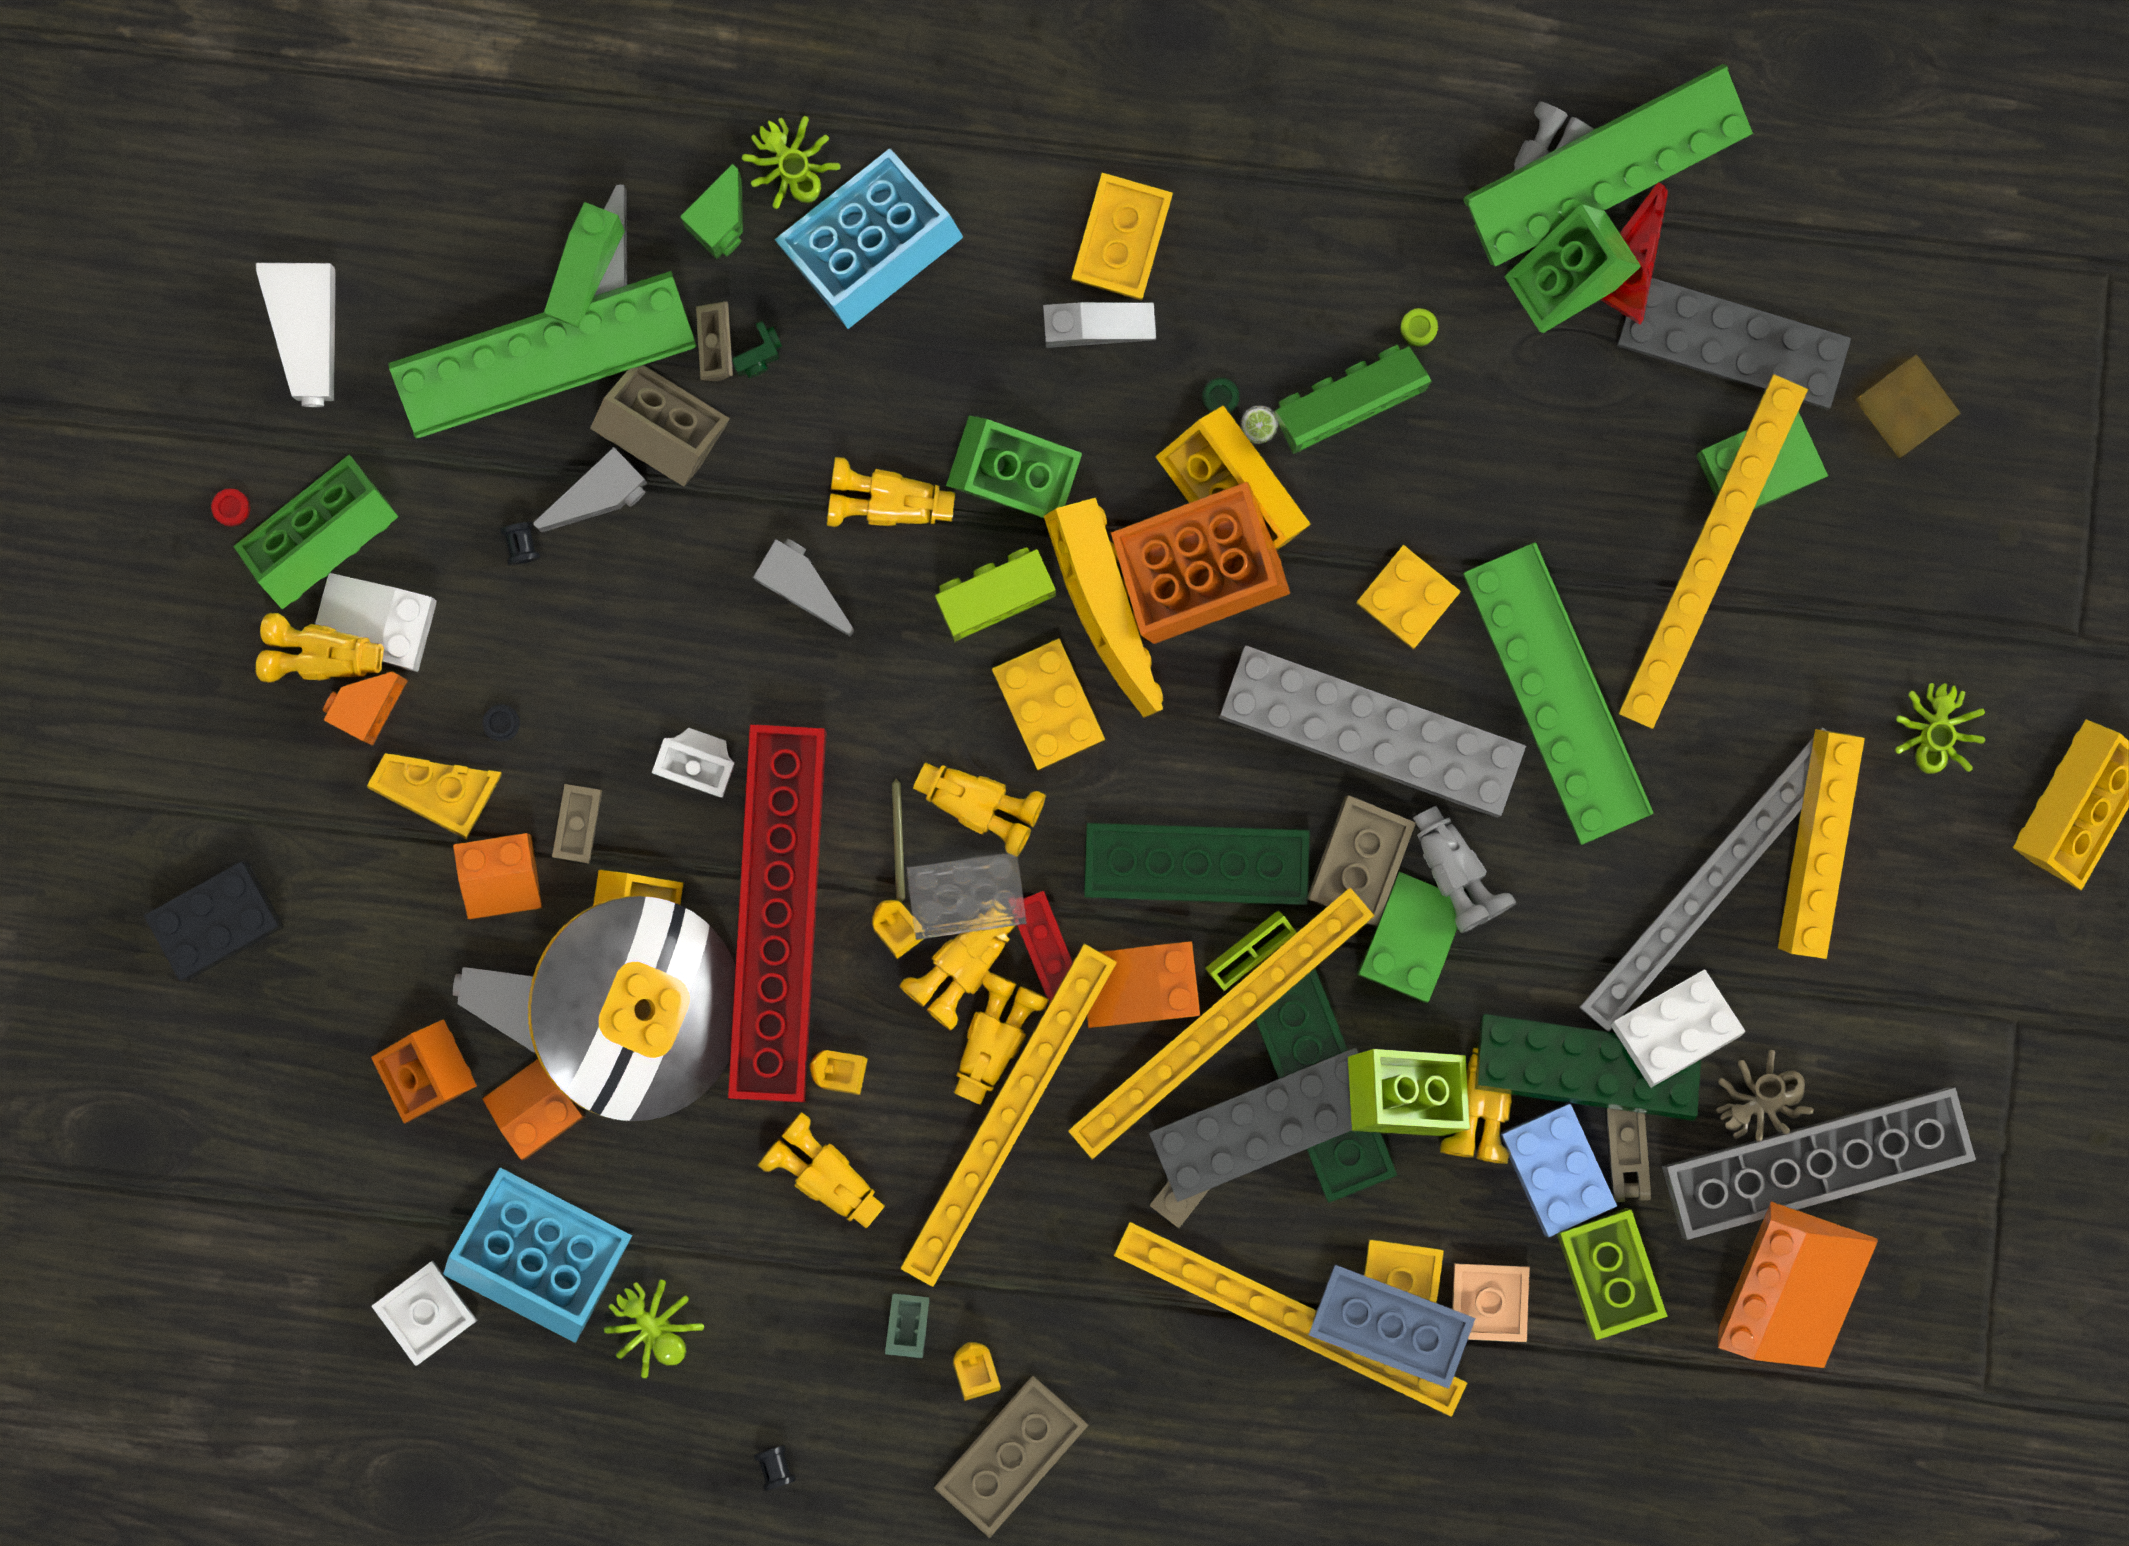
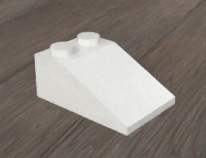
(382, 614)

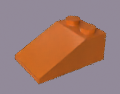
(1147, 986)

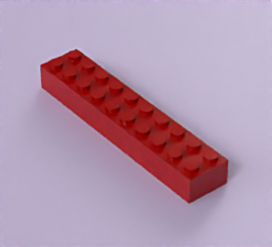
(777, 913)

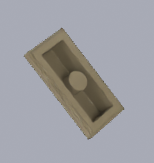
(714, 341)

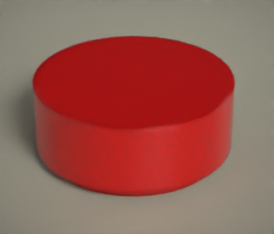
(230, 507)

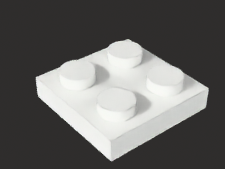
(424, 1313)

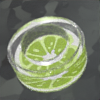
(1259, 424)

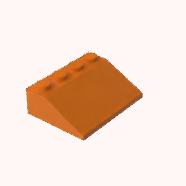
(1199, 563)
(1794, 1289)

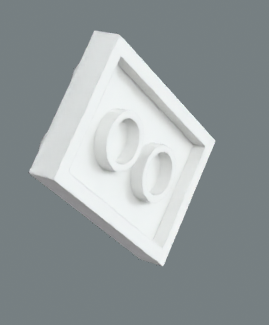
(1677, 1028)

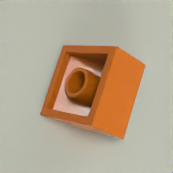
(364, 705)
(498, 875)
(423, 1071)
(531, 1110)

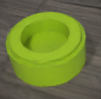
(1419, 327)

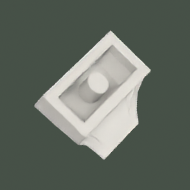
(695, 762)

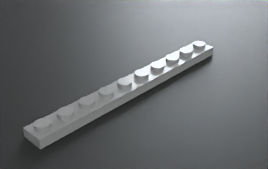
(1700, 895)

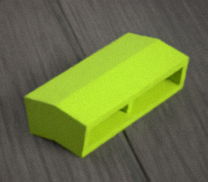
(1246, 944)

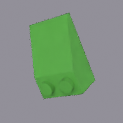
(1572, 268)
(1013, 467)
(1793, 469)
(1411, 939)

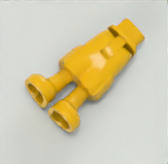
(891, 500)
(323, 654)
(976, 799)
(964, 960)
(991, 1041)
(1494, 1109)
(827, 1177)

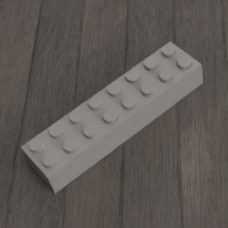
(1372, 732)
(1819, 1162)

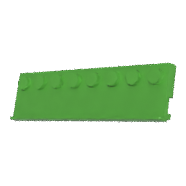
(1609, 164)
(541, 356)
(1558, 693)

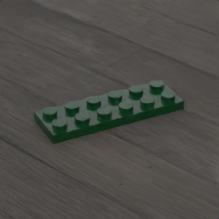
(1197, 864)
(1299, 1034)
(1576, 1069)

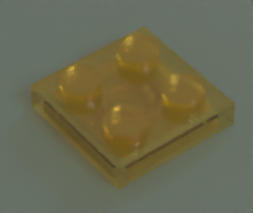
(1907, 406)

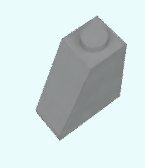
(497, 999)

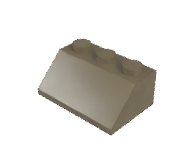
(659, 423)

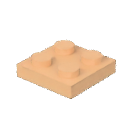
(1495, 1298)

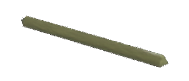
(898, 840)

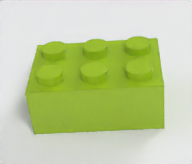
(995, 593)
(1408, 1092)
(1611, 1274)

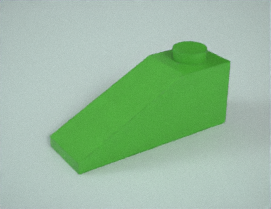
(583, 263)

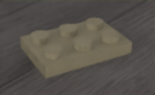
(1362, 855)

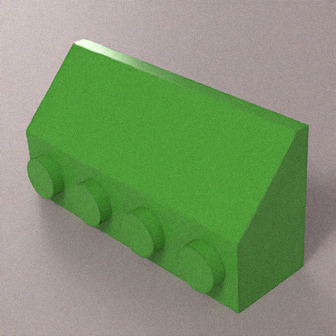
(1352, 398)
(315, 532)

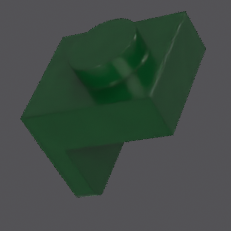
(755, 361)

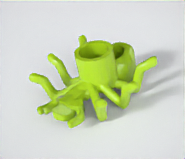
(792, 163)
(1940, 733)
(655, 1332)

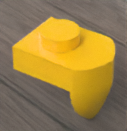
(894, 927)
(838, 1071)
(975, 1371)

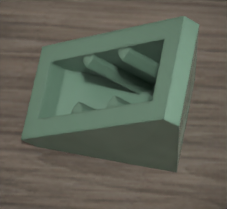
(907, 1326)

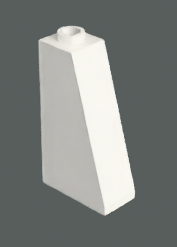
(303, 322)

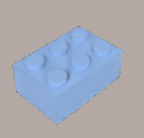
(1557, 1170)

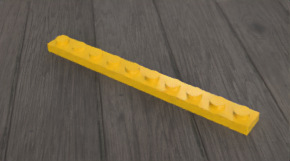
(1713, 550)
(1221, 1023)
(1008, 1114)
(1268, 1310)

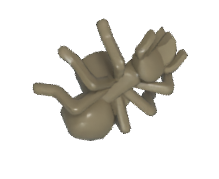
(1771, 1096)

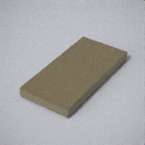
(1011, 1456)

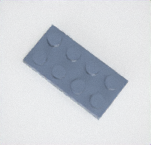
(1391, 1326)

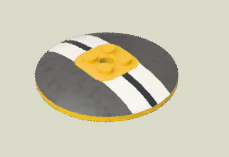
(587, 999)

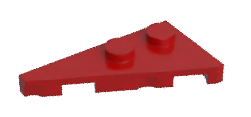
(1642, 238)

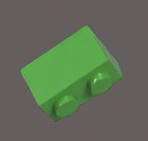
(718, 215)

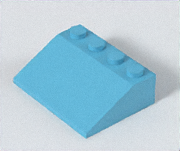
(869, 238)
(536, 1255)

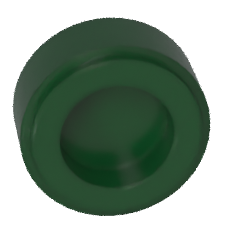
(1220, 393)

